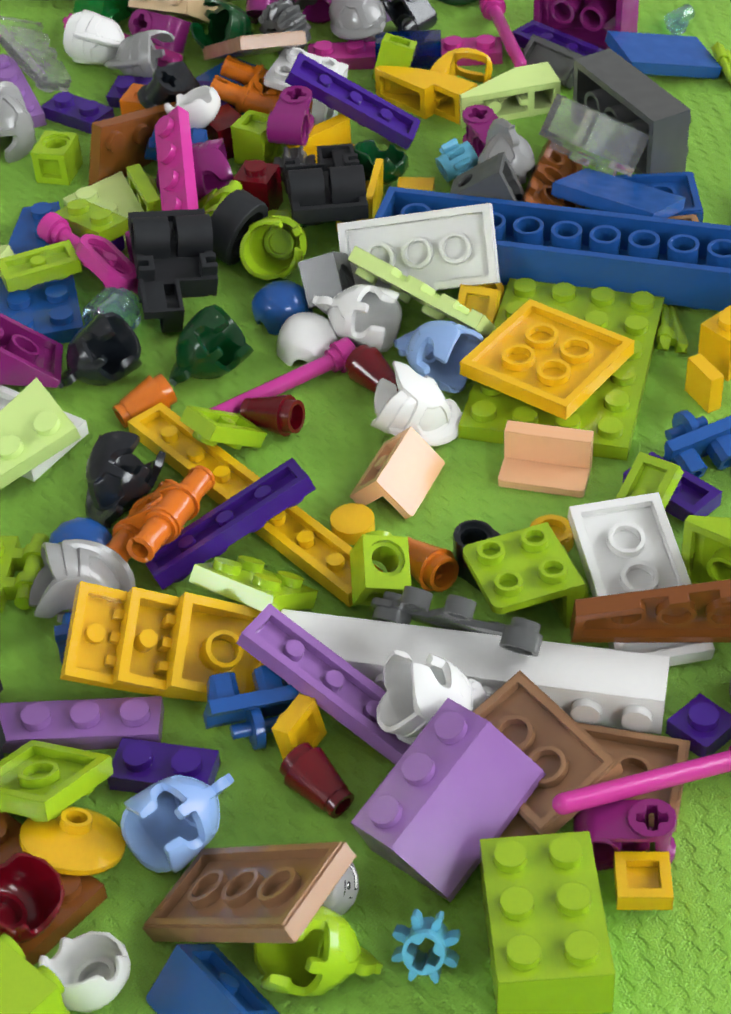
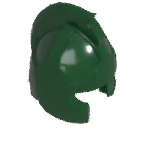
(225, 23)
(209, 346)

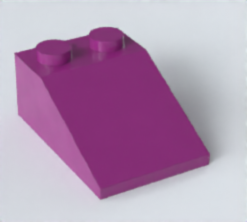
(588, 18)
(28, 355)

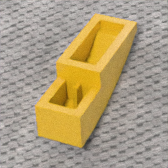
(422, 91)

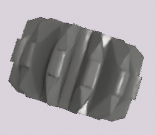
(284, 17)

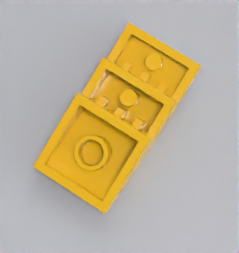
(156, 642)

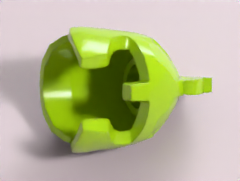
(273, 247)
(318, 959)

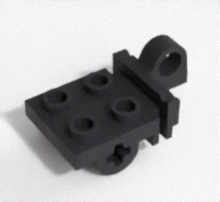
(329, 189)
(172, 262)

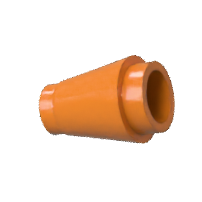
(144, 396)
(432, 566)

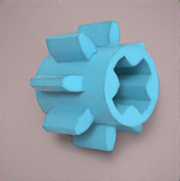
(455, 159)
(431, 962)

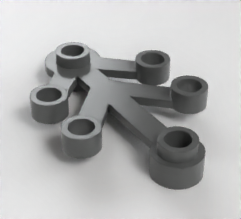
(519, 637)

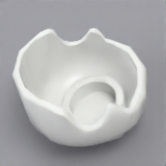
(201, 104)
(304, 337)
(90, 969)

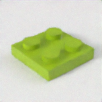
(253, 585)
(49, 777)

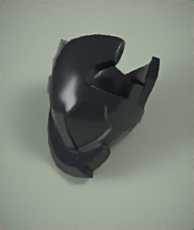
(102, 352)
(117, 476)

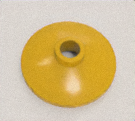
(75, 842)

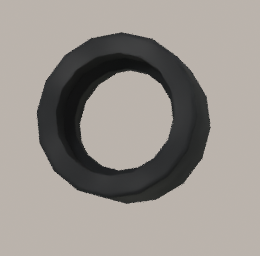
(232, 221)

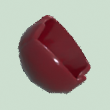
(28, 896)

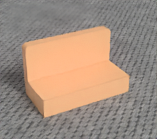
(546, 459)
(400, 473)

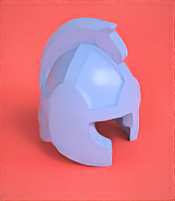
(437, 351)
(172, 821)

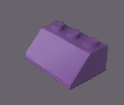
(444, 796)

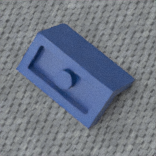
(204, 982)

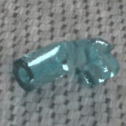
(678, 19)

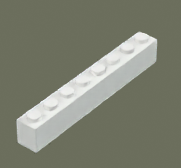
(586, 682)

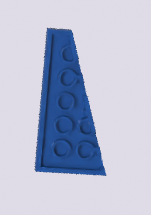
(49, 306)

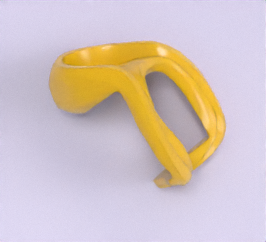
(448, 64)

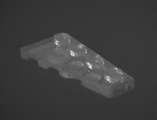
(32, 52)

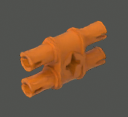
(253, 94)
(160, 515)

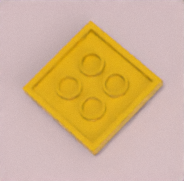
(547, 358)

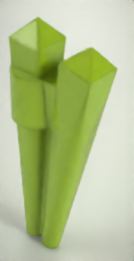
(723, 57)
(671, 332)

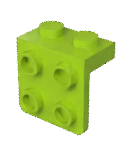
(525, 571)

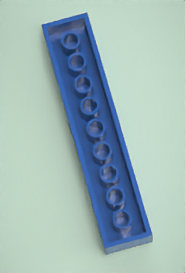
(597, 248)

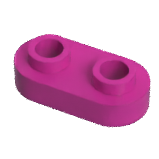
(106, 262)

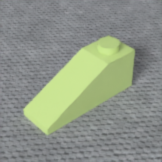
(516, 93)

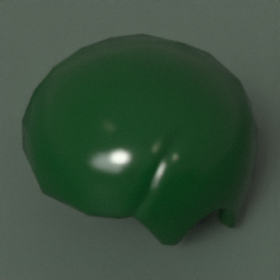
(394, 160)

